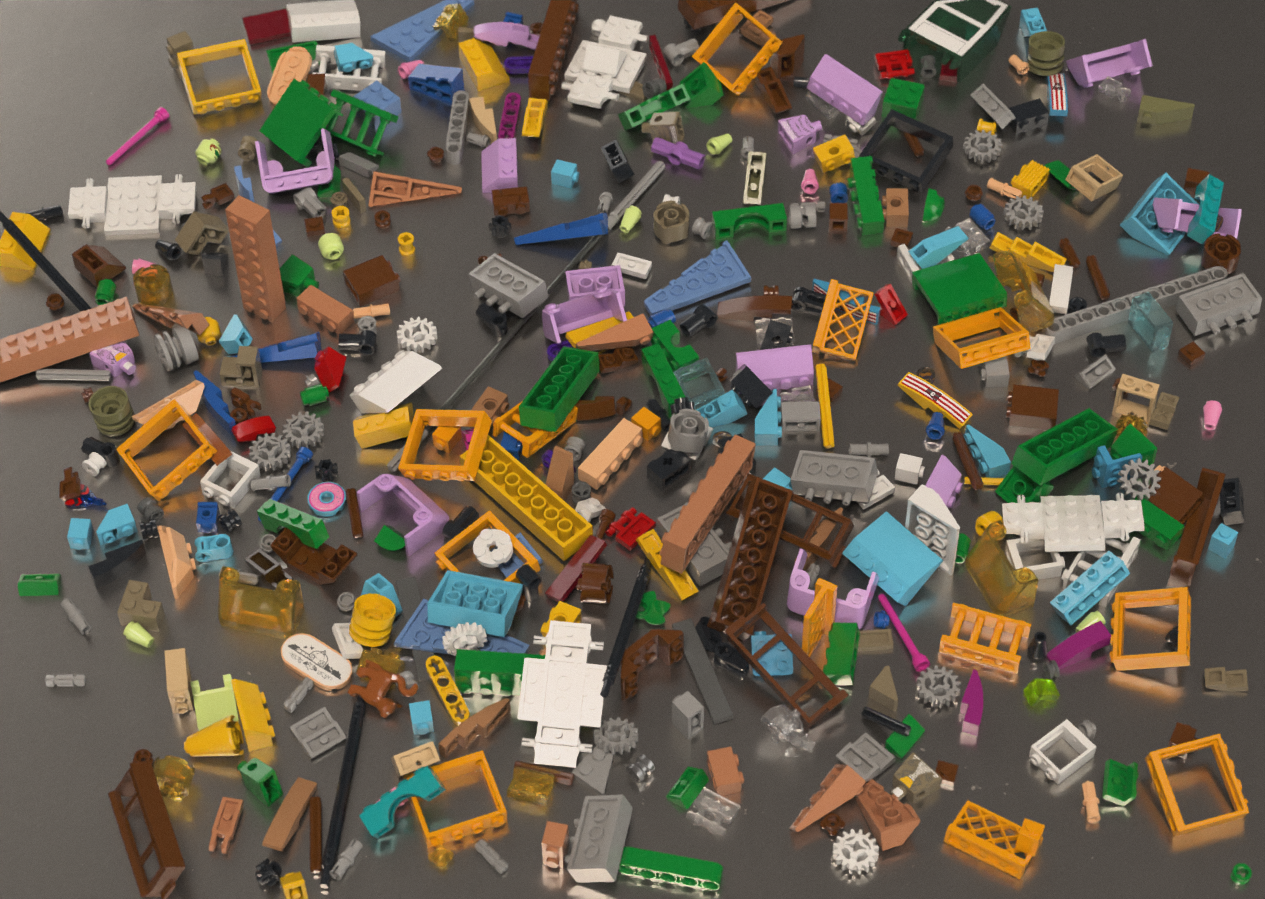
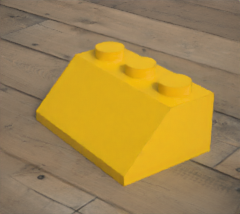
(482, 64)
(11, 253)
(383, 427)
(253, 715)

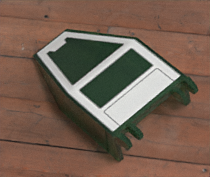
(958, 30)

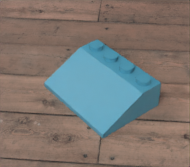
(1142, 221)
(895, 556)
(474, 599)

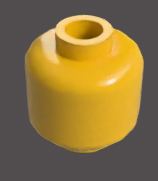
(211, 333)
(984, 520)

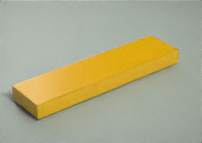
(587, 331)

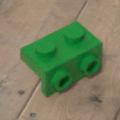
(1120, 782)

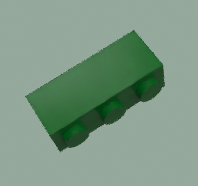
(1160, 526)
(842, 653)

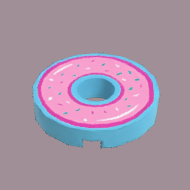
(323, 490)

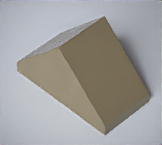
(883, 690)

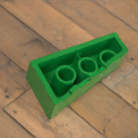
(865, 196)

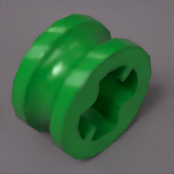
(1237, 878)

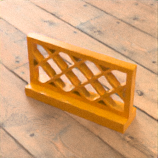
(826, 317)
(819, 616)
(986, 849)

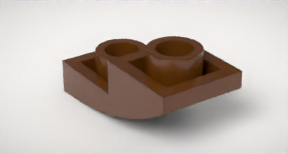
(618, 360)
(594, 409)

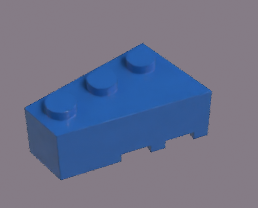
(436, 81)

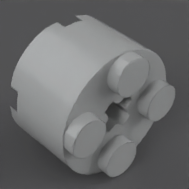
(688, 431)

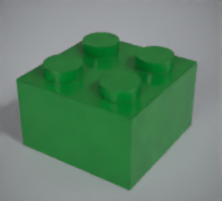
(903, 97)

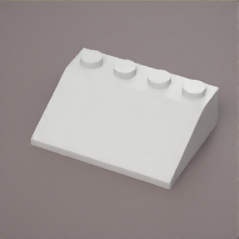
(323, 20)
(393, 382)
(933, 525)

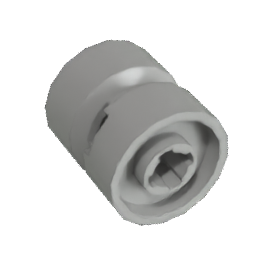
(795, 216)

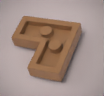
(755, 34)

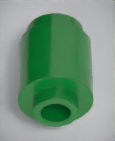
(105, 292)
(314, 395)
(962, 548)

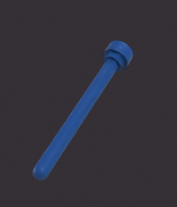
(302, 456)

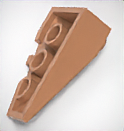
(626, 334)
(837, 788)
(886, 816)

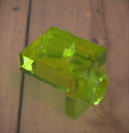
(1039, 690)

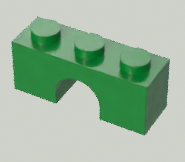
(668, 337)

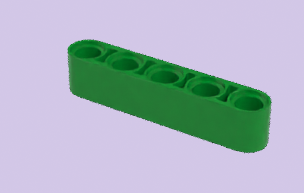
(670, 868)

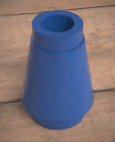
(935, 427)

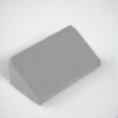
(357, 164)
(1095, 372)

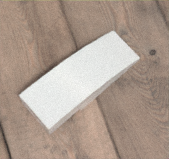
(1060, 288)

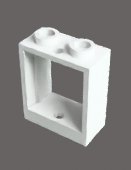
(239, 464)
(1041, 571)
(1073, 737)

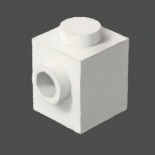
(909, 469)

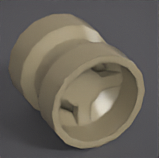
(248, 148)

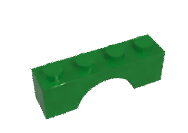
(656, 104)
(770, 217)
(657, 365)
(306, 527)

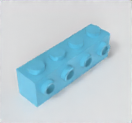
(1089, 587)

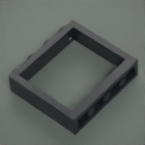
(918, 130)

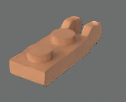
(226, 823)

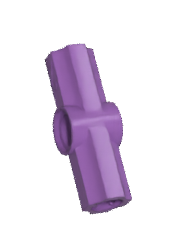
(678, 153)

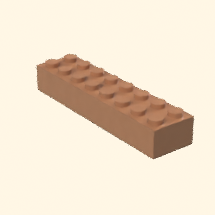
(255, 258)
(66, 338)
(707, 503)

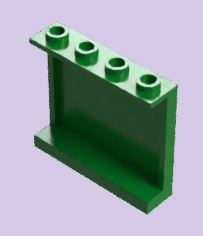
(298, 120)
(960, 288)

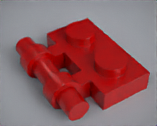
(892, 60)
(637, 526)

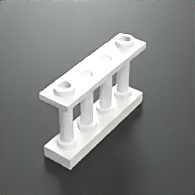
(325, 55)
(1129, 552)

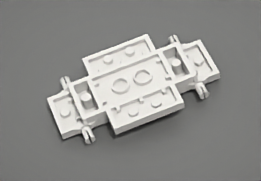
(594, 88)
(132, 203)
(1073, 521)
(562, 694)

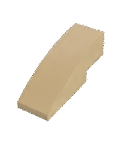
(483, 118)

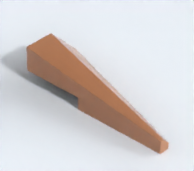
(393, 188)
(167, 316)

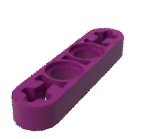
(507, 119)

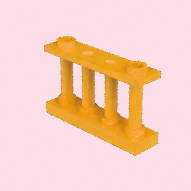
(538, 438)
(978, 653)

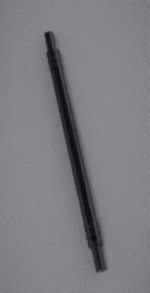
(43, 263)
(626, 628)
(342, 790)

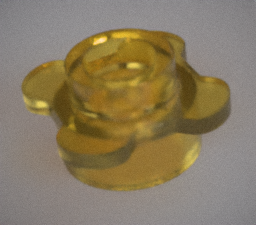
(440, 861)

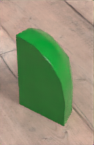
(934, 206)
(390, 538)

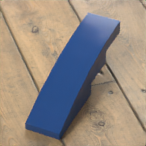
(214, 402)

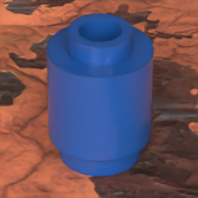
(982, 216)
(661, 317)

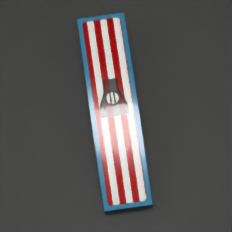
(1057, 95)
(874, 311)

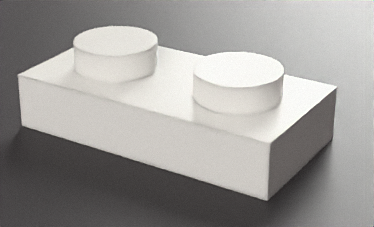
(633, 265)
(348, 647)

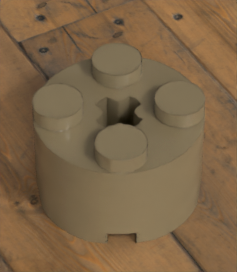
(671, 222)

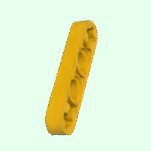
(450, 689)

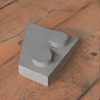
(595, 770)

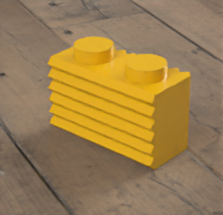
(1030, 178)

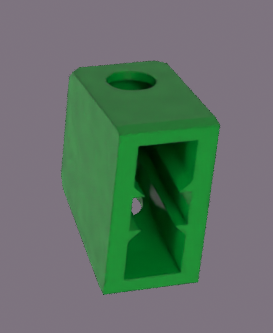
(297, 276)
(254, 775)

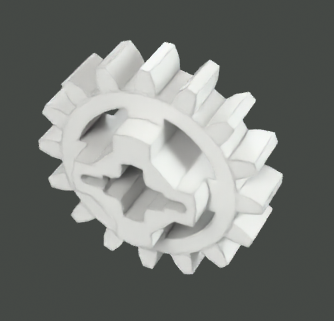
(417, 334)
(464, 637)
(864, 857)

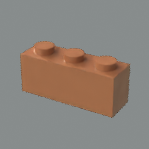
(325, 310)

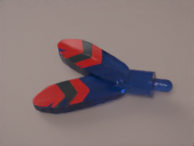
(87, 500)

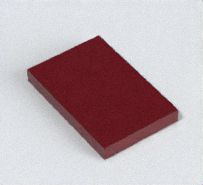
(267, 26)

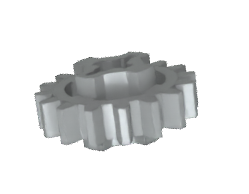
(982, 146)
(1023, 212)
(303, 430)
(270, 451)
(1136, 472)
(938, 686)
(616, 736)

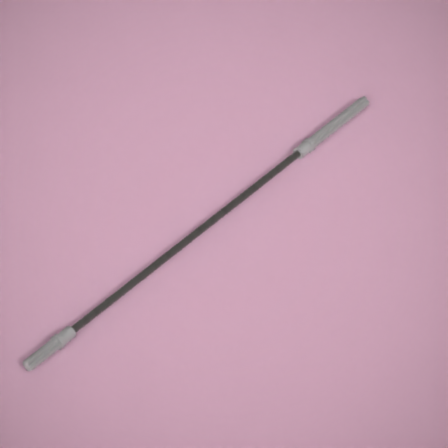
(613, 219)

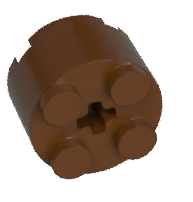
(1222, 252)
(596, 583)

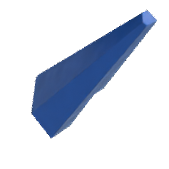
(584, 227)
(292, 349)

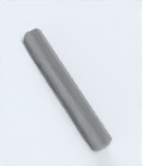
(74, 375)

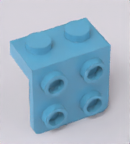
(1107, 470)
(776, 660)

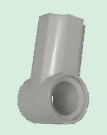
(677, 53)
(308, 200)

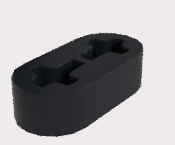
(707, 635)

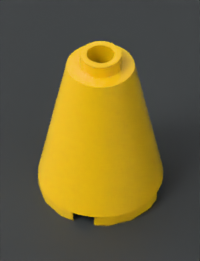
(216, 740)

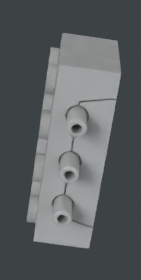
(507, 286)
(1219, 305)
(834, 476)
(710, 557)
(599, 838)

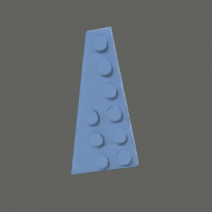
(415, 33)
(704, 279)
(427, 636)

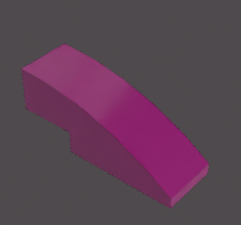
(1080, 645)
(972, 705)

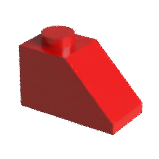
(329, 368)

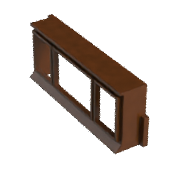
(1196, 530)
(832, 556)
(743, 624)
(143, 784)

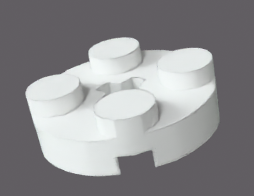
(497, 556)

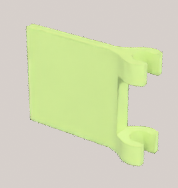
(214, 703)

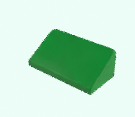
(1060, 171)
(332, 187)
(39, 584)
(900, 744)
(688, 787)

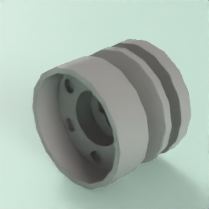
(176, 347)

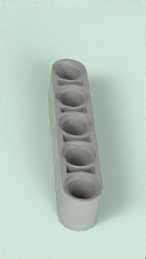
(457, 127)

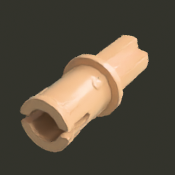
(1003, 189)
(372, 310)
(1091, 802)

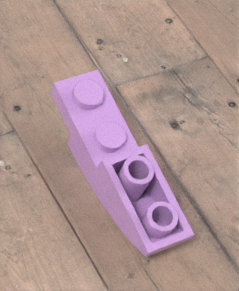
(502, 32)

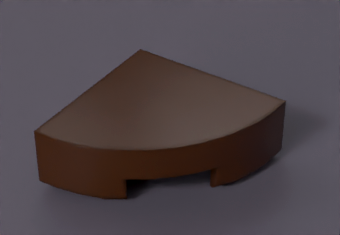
(623, 405)

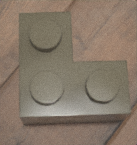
(180, 43)
(199, 230)
(242, 370)
(139, 608)

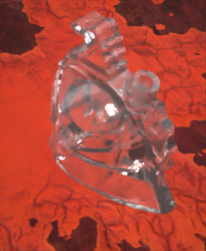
(786, 726)

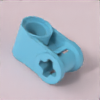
(214, 547)

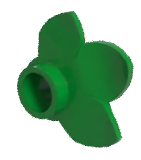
(652, 609)

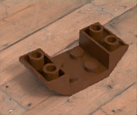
(319, 564)
(659, 643)

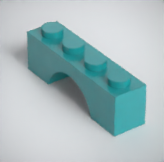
(1204, 222)
(380, 816)

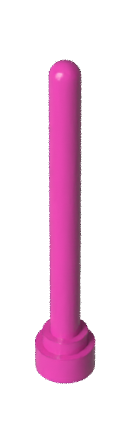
(160, 115)
(920, 661)

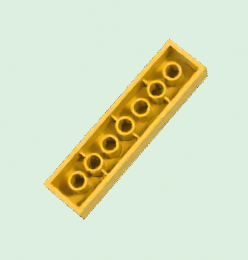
(530, 500)

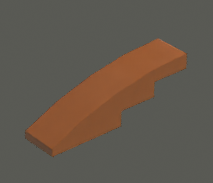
(222, 451)

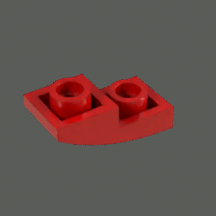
(251, 428)

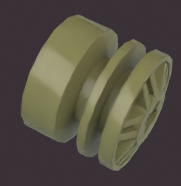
(1046, 53)
(111, 411)

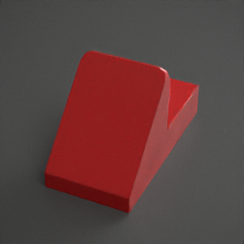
(890, 304)

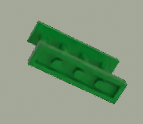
(370, 111)

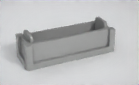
(993, 105)

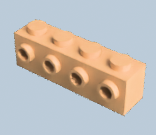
(610, 454)

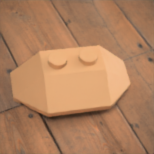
(187, 396)
(177, 559)

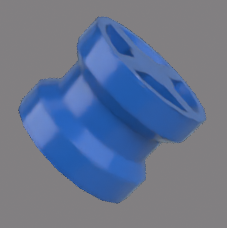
(838, 193)

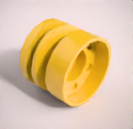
(372, 620)

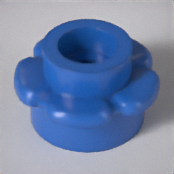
(881, 619)

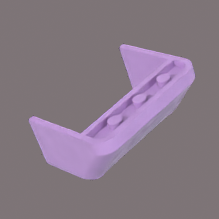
(1110, 63)
(276, 180)
(1176, 215)
(581, 312)
(427, 514)
(849, 611)

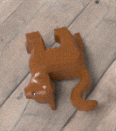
(378, 686)

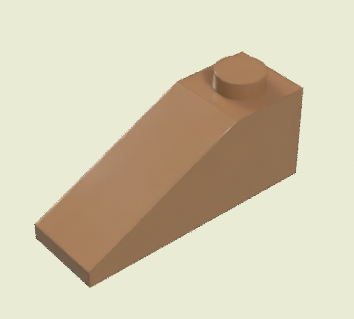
(561, 473)

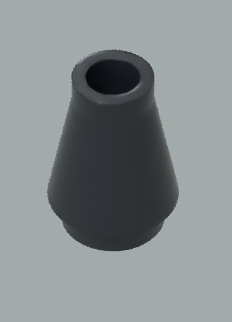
(170, 250)
(1038, 646)

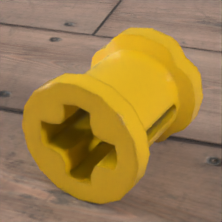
(987, 126)
(406, 244)

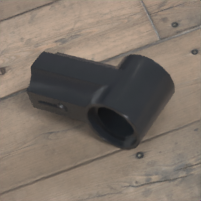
(701, 318)
(495, 321)
(362, 342)
(1100, 344)
(106, 450)
(461, 522)
(530, 581)

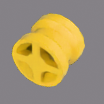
(341, 217)

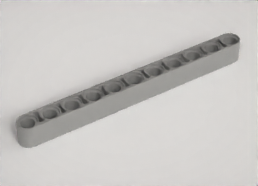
(1118, 309)

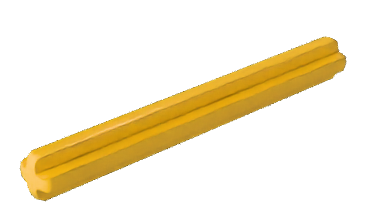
(825, 409)

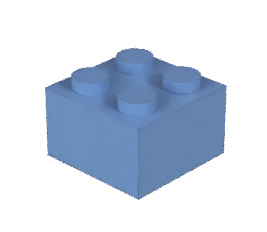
(381, 97)

